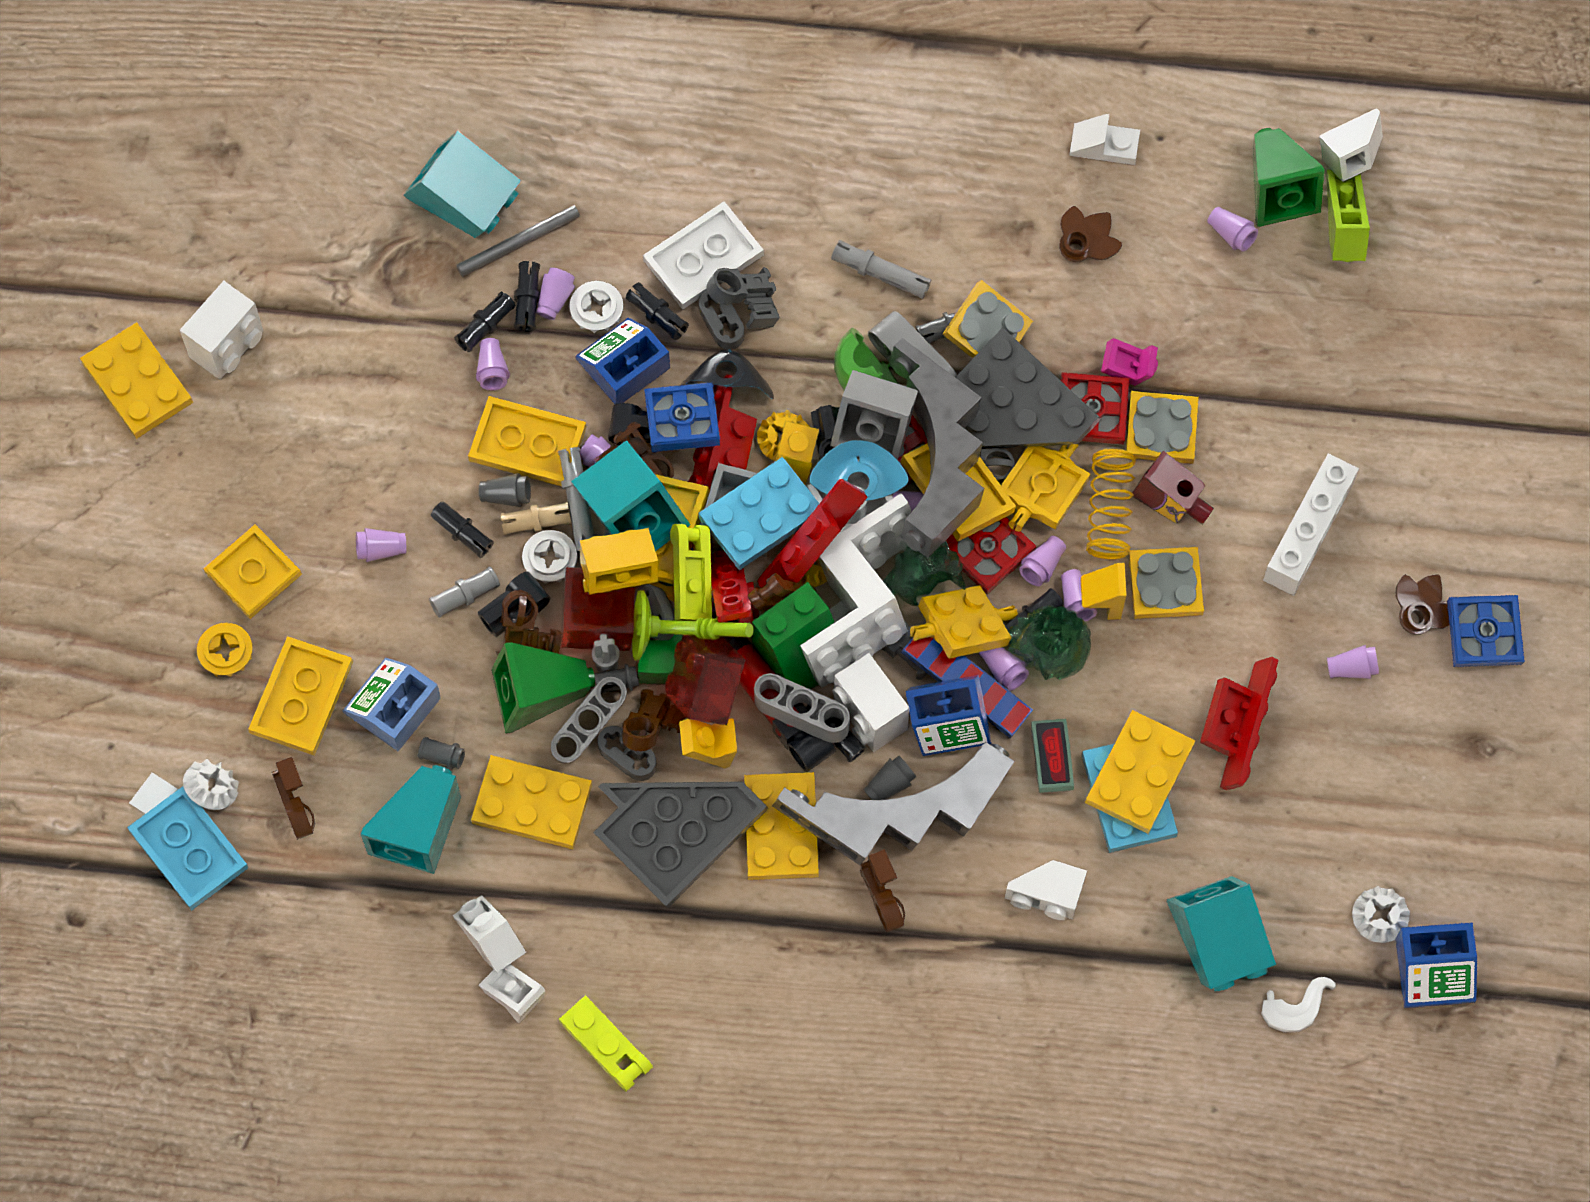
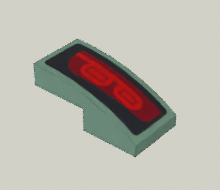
(1052, 755)

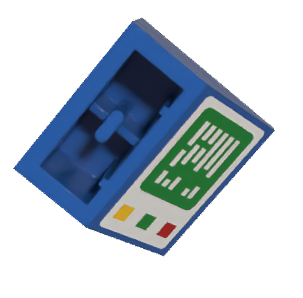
(625, 360)
(948, 715)
(1437, 964)

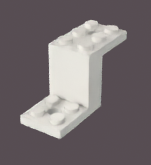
(873, 609)

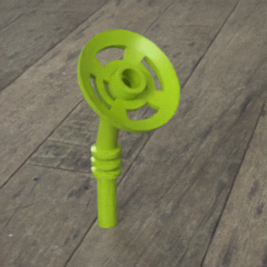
(650, 626)

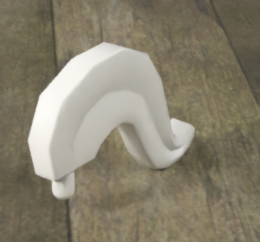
(1295, 1017)

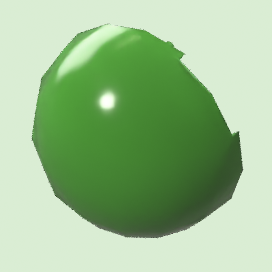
(857, 356)

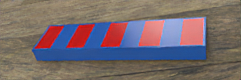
(1001, 706)

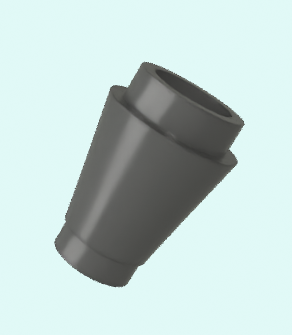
(506, 490)
(890, 779)

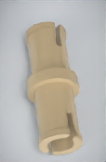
(536, 518)

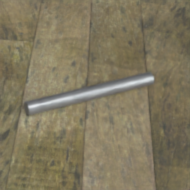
(518, 240)

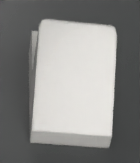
(1104, 142)
(513, 991)

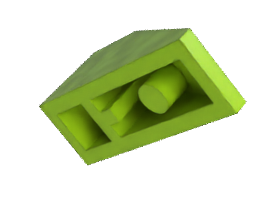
(1347, 218)

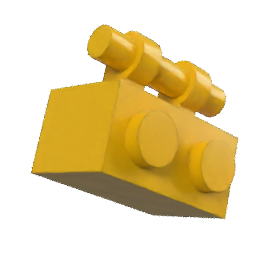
(618, 561)

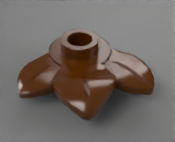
(1089, 233)
(1425, 601)

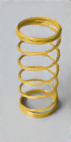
(1112, 453)

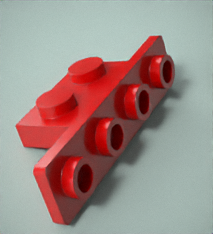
(736, 439)
(816, 533)
(731, 590)
(1236, 720)

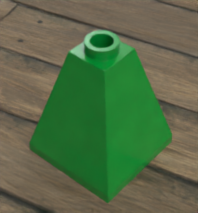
(1285, 179)
(537, 683)

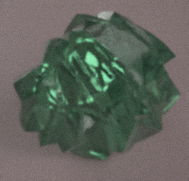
(918, 575)
(1052, 641)

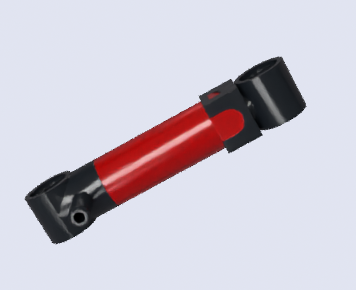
(804, 747)

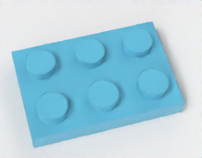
(759, 513)
(1116, 832)
(187, 848)

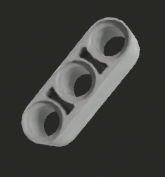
(895, 328)
(792, 694)
(597, 704)

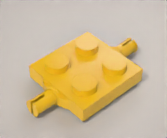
(1044, 485)
(964, 622)

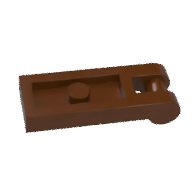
(773, 592)

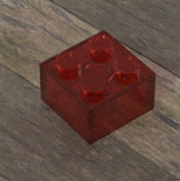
(590, 615)
(704, 678)

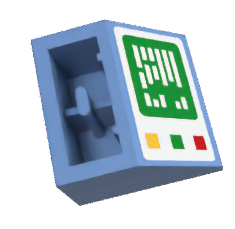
(393, 702)

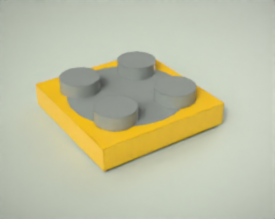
(982, 318)
(1162, 424)
(1166, 582)

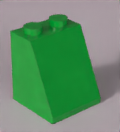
(786, 627)

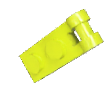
(691, 572)
(604, 1042)

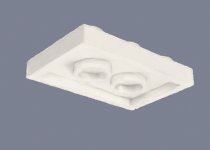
(695, 252)

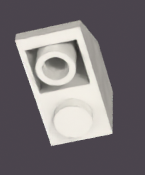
(1353, 145)
(1050, 888)
(489, 933)

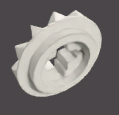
(601, 293)
(539, 546)
(196, 785)
(1379, 930)

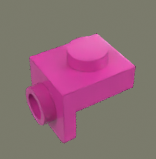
(1129, 361)

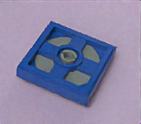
(682, 417)
(1485, 631)

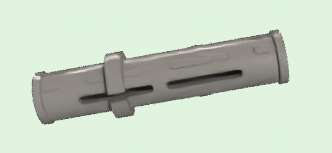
(881, 269)
(578, 507)

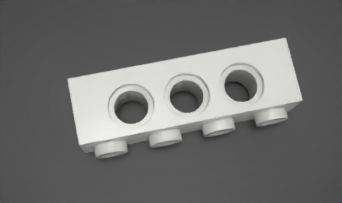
(1310, 524)

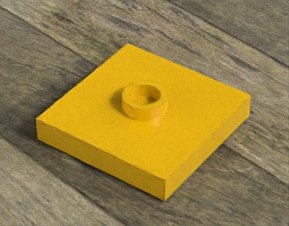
(252, 571)

